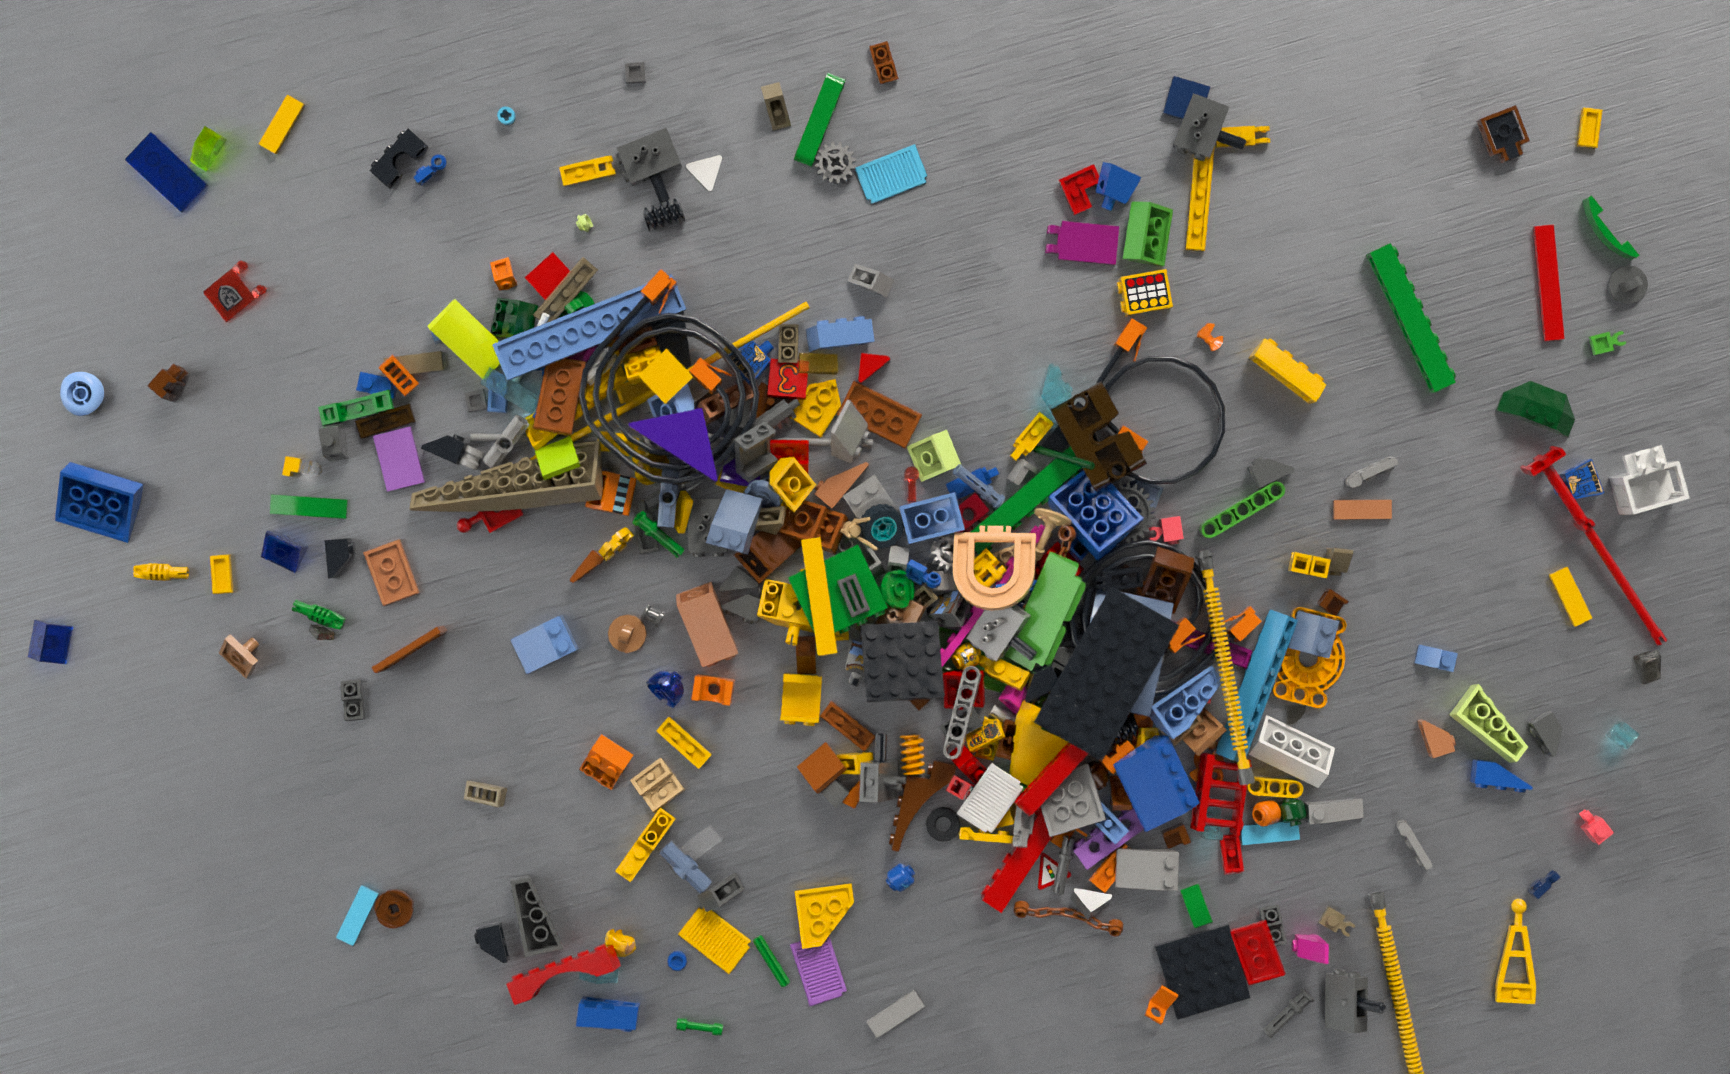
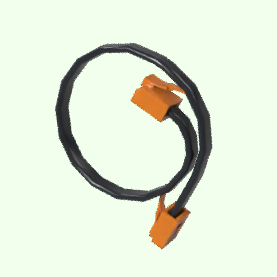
(1124, 343)

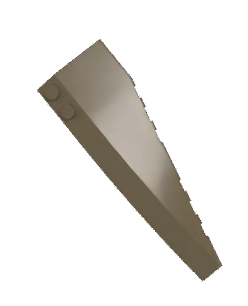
(518, 486)

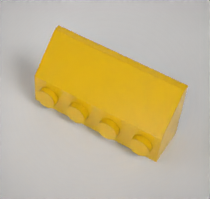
(1288, 371)

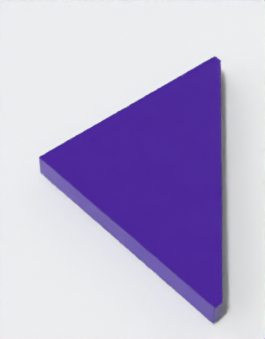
(682, 436)

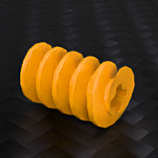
(912, 754)

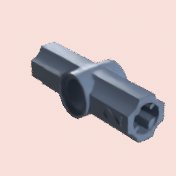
(667, 512)
(685, 867)

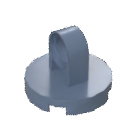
(764, 490)

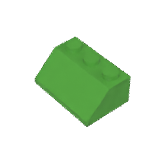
(1147, 233)

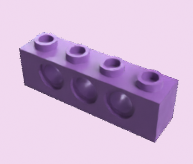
(1090, 857)

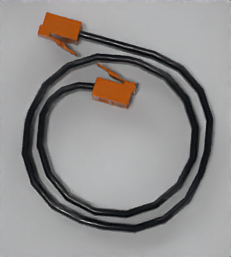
(1237, 631)

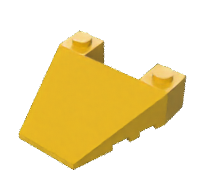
(1032, 745)

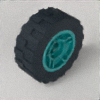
(890, 530)

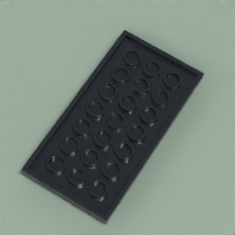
(1106, 673)

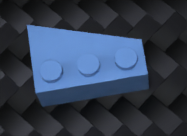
(840, 334)

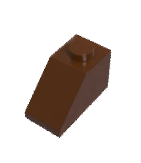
(806, 655)

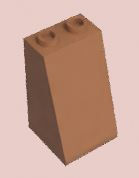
(706, 624)

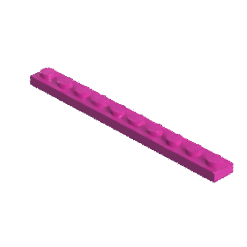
(955, 639)

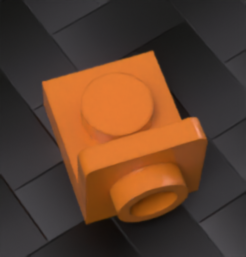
(503, 274)

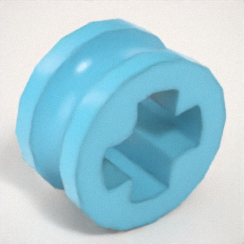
(501, 112)

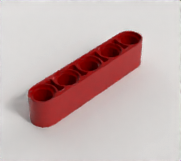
(1050, 778)

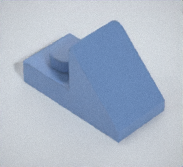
(1436, 658)

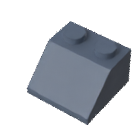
(1314, 634)

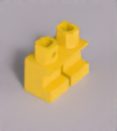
(1309, 565)

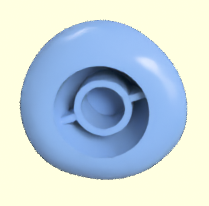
(81, 393)

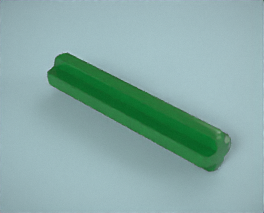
(771, 961)

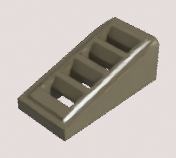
(500, 797)

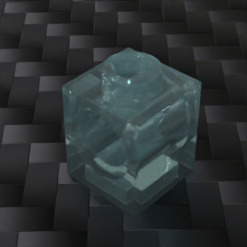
(1622, 734)

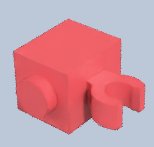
(1169, 529)
(1595, 827)

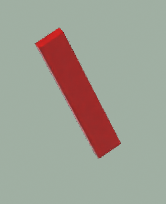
(1548, 282)

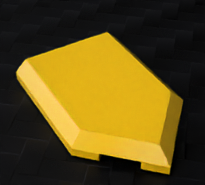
(819, 407)

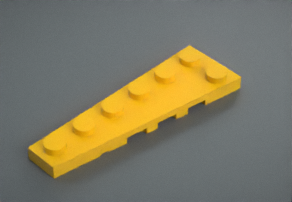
(541, 438)

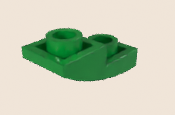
(1196, 906)

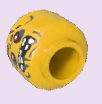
(966, 656)

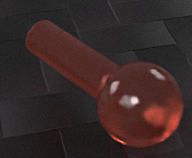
(911, 474)

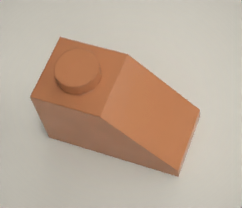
(1436, 740)

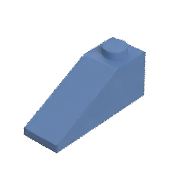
(1112, 826)

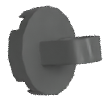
(1627, 284)

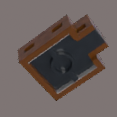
(1503, 133)

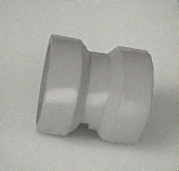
(471, 457)

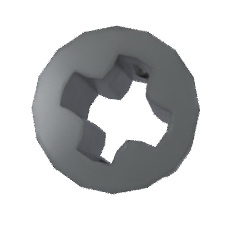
(652, 615)

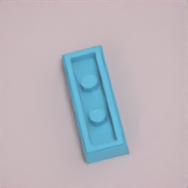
(1273, 833)
(357, 915)

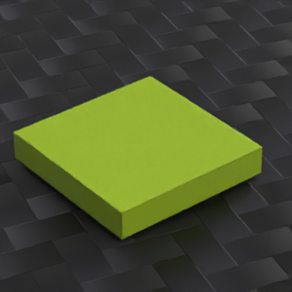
(557, 458)

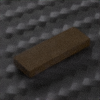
(385, 421)

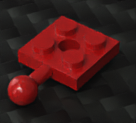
(490, 518)

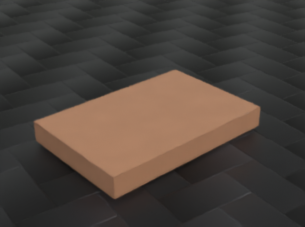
(391, 572)

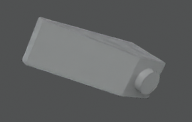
(1333, 810)

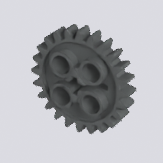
(1143, 504)

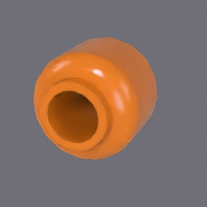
(1266, 813)

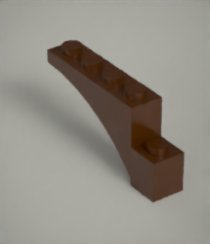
(916, 793)

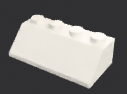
(1292, 751)

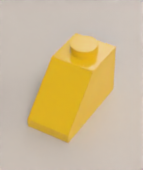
(853, 761)

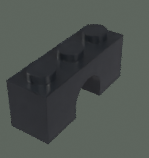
(385, 167)

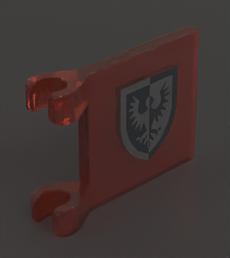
(231, 294)

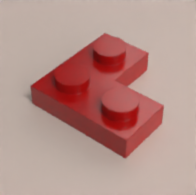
(1075, 186)

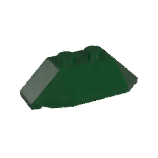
(1538, 407)

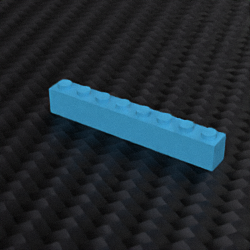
(1259, 678)

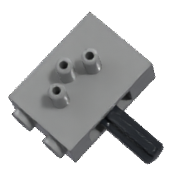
(999, 630)

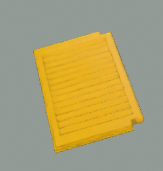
(715, 939)

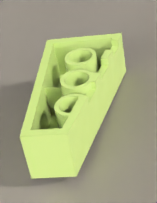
(1482, 719)

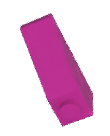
(1311, 948)

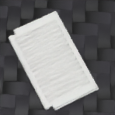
(990, 799)

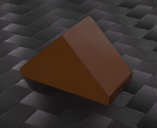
(1006, 744)

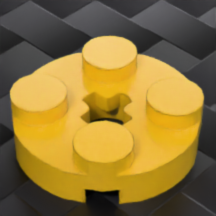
(617, 543)

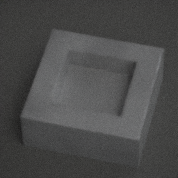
(635, 72)
(476, 400)

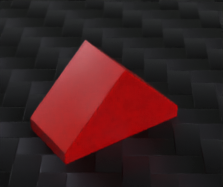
(870, 364)

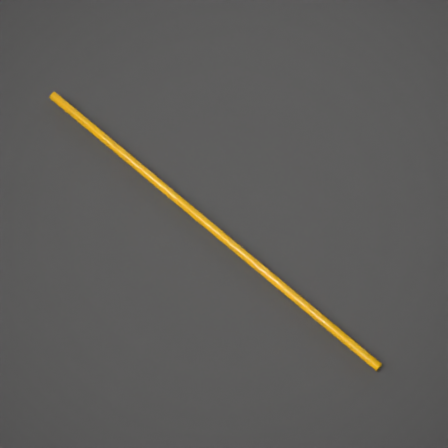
(709, 360)

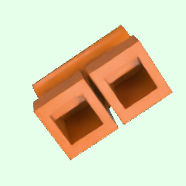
(1119, 751)

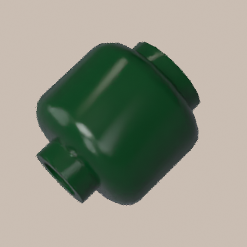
(1293, 811)

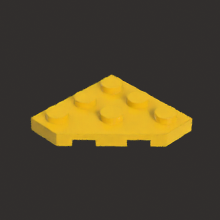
(821, 911)

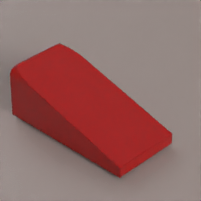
(1231, 855)

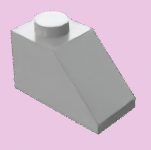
(871, 280)
(897, 558)

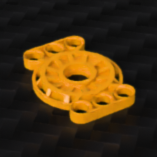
(1310, 677)

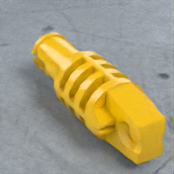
(160, 572)

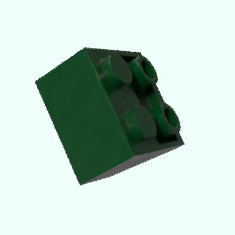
(512, 317)

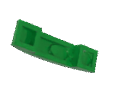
(1592, 210)
(356, 408)
(308, 506)

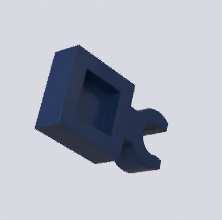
(1541, 886)

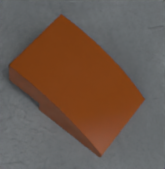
(814, 522)

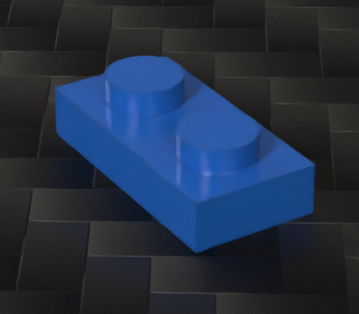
(373, 383)

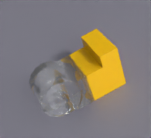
(308, 468)

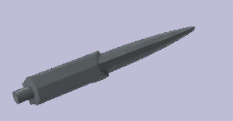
(773, 417)

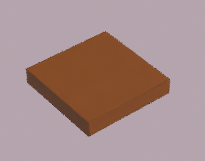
(821, 768)

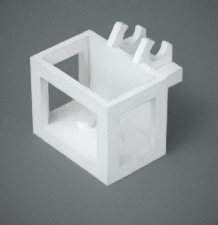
(1647, 482)

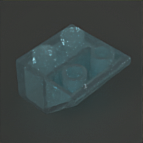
(1053, 388)

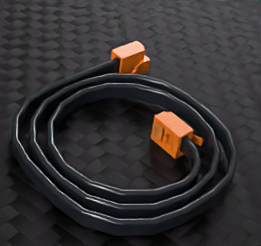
(700, 371)

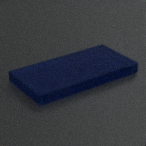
(166, 172)

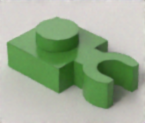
(1604, 342)

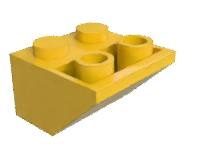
(637, 362)

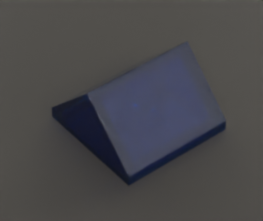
(283, 550)
(50, 642)

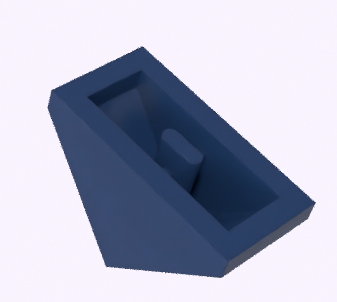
(1077, 550)

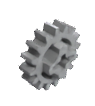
(840, 156)
(943, 556)

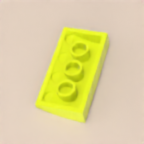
(466, 337)

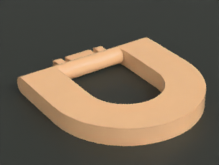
(1022, 578)

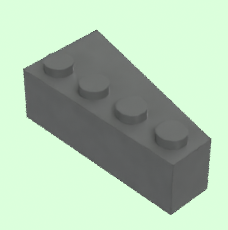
(534, 921)

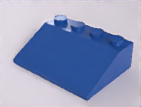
(97, 501)
(1098, 517)
(1156, 782)

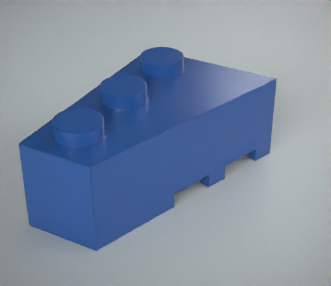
(607, 1014)

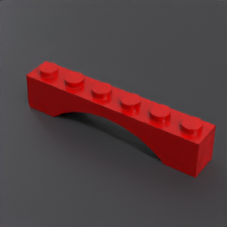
(597, 963)

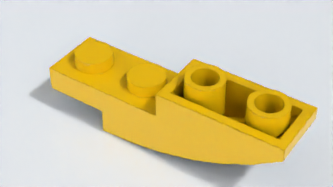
(645, 845)

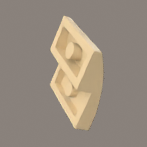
(657, 785)

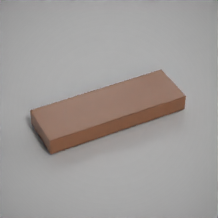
(1362, 509)

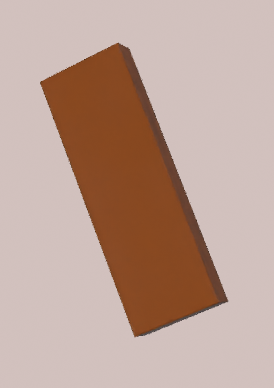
(847, 726)

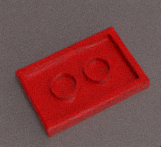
(1257, 952)

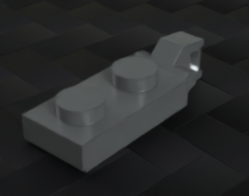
(645, 543)

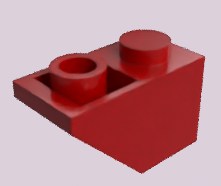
(969, 764)

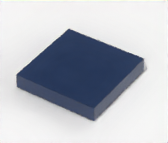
(1181, 94)

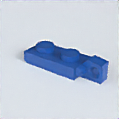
(962, 489)

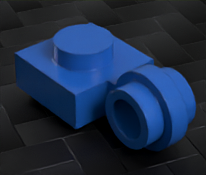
(426, 173)
(918, 574)

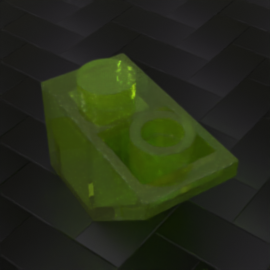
(206, 148)

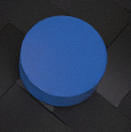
(677, 960)

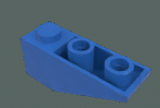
(1491, 773)

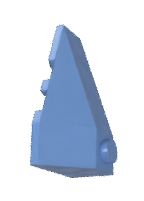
(1181, 707)

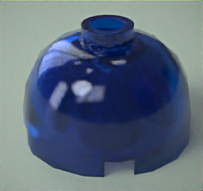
(667, 687)

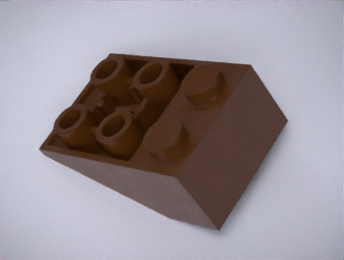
(767, 554)

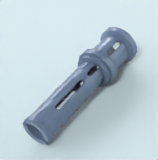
(984, 493)

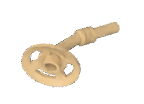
(1051, 520)

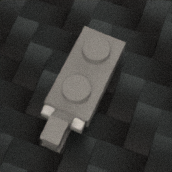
(1022, 828)

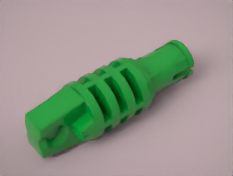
(319, 614)

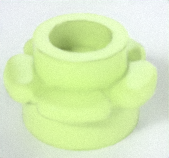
(584, 222)

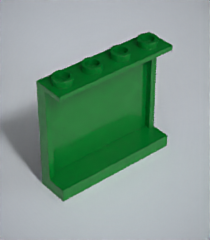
(836, 568)

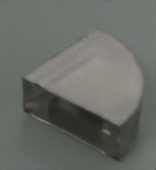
(321, 633)
(1294, 713)

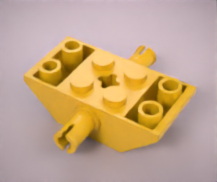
(779, 608)

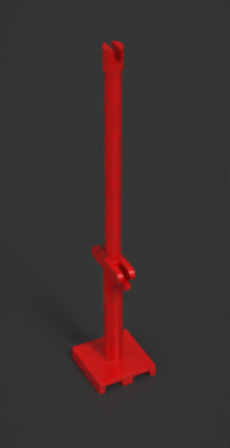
(1582, 523)

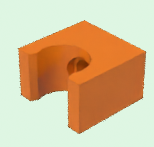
(702, 692)

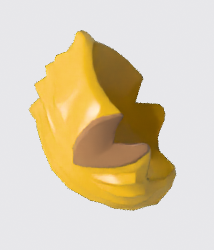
(622, 944)

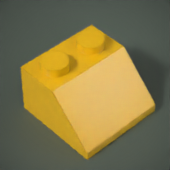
(791, 482)

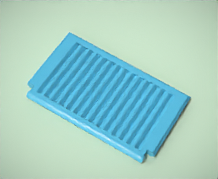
(891, 174)

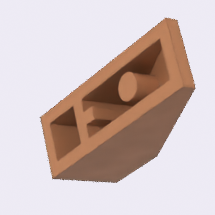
(714, 407)
(835, 487)

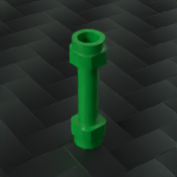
(683, 1024)

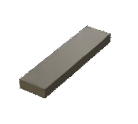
(567, 290)

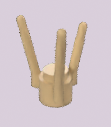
(853, 529)

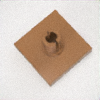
(908, 614)
(240, 655)
(1205, 733)

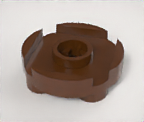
(405, 907)

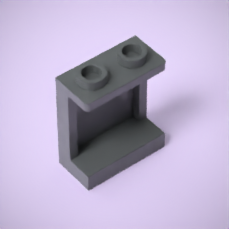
(753, 452)

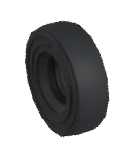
(939, 835)

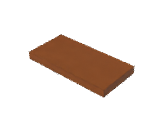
(559, 397)
(883, 414)
(409, 649)

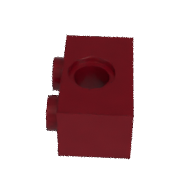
(978, 508)

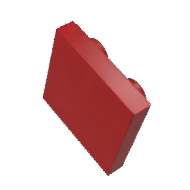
(547, 275)

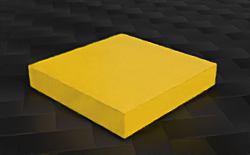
(665, 376)

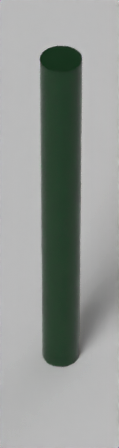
(1064, 457)

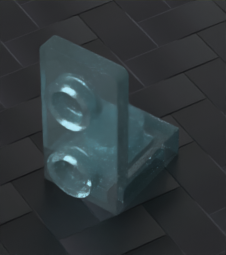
(1213, 832)

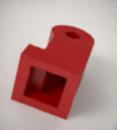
(960, 787)

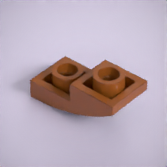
(883, 62)

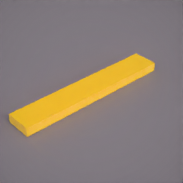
(1199, 204)
(819, 596)

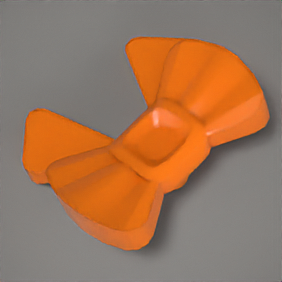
(1204, 333)

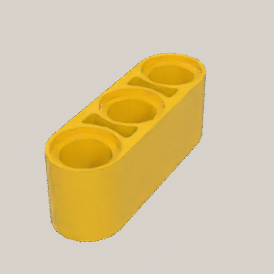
(1283, 787)

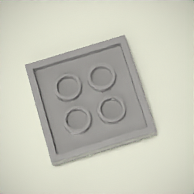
(1073, 803)

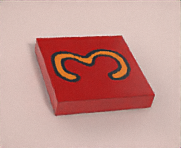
(786, 381)

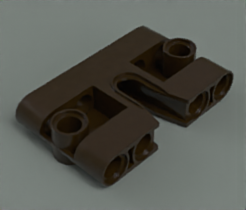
(1081, 424)

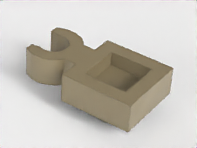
(1334, 920)

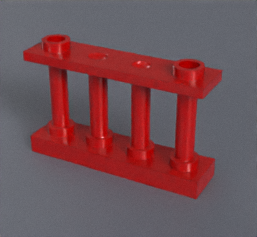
(1205, 783)

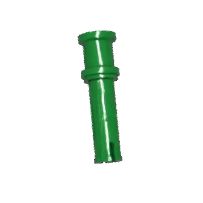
(651, 529)

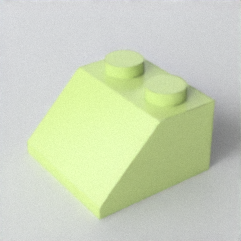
(934, 455)

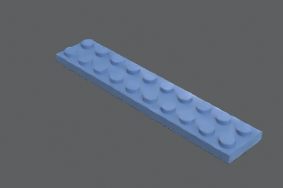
(576, 332)

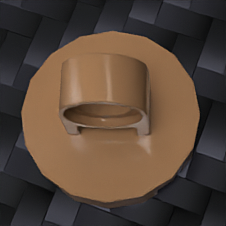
(627, 633)

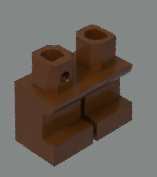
(167, 381)

